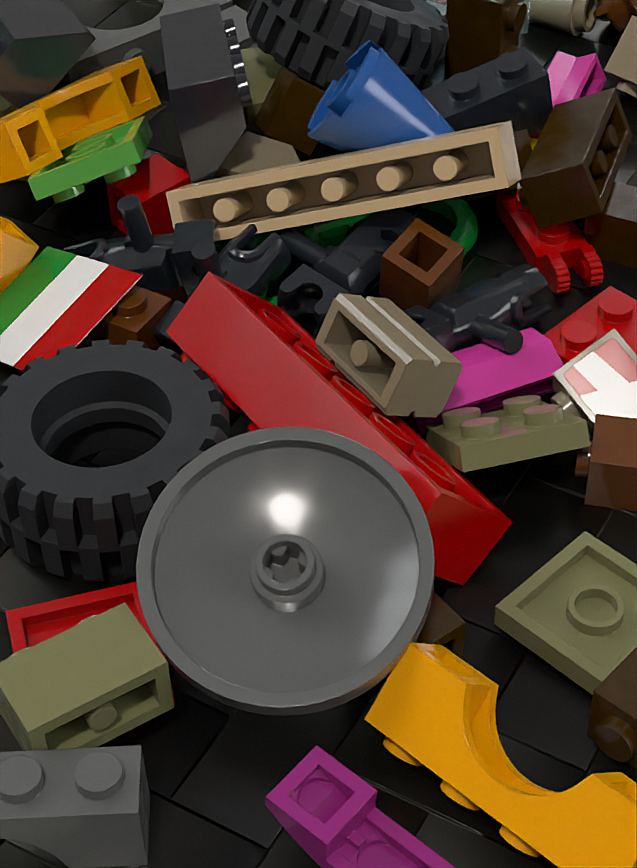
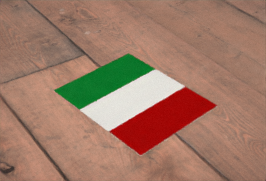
(57, 304)

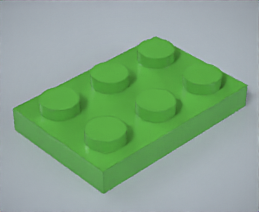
(103, 154)

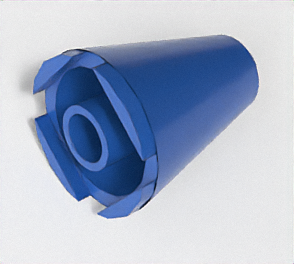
(373, 106)

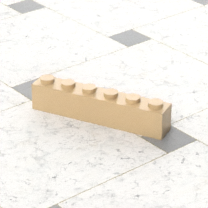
(353, 182)

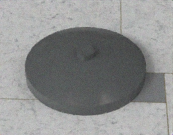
(286, 570)

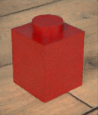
(149, 183)

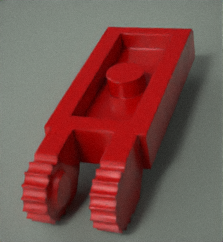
(551, 247)

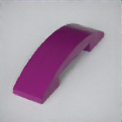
(337, 820)

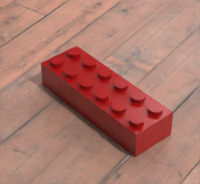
(282, 380)

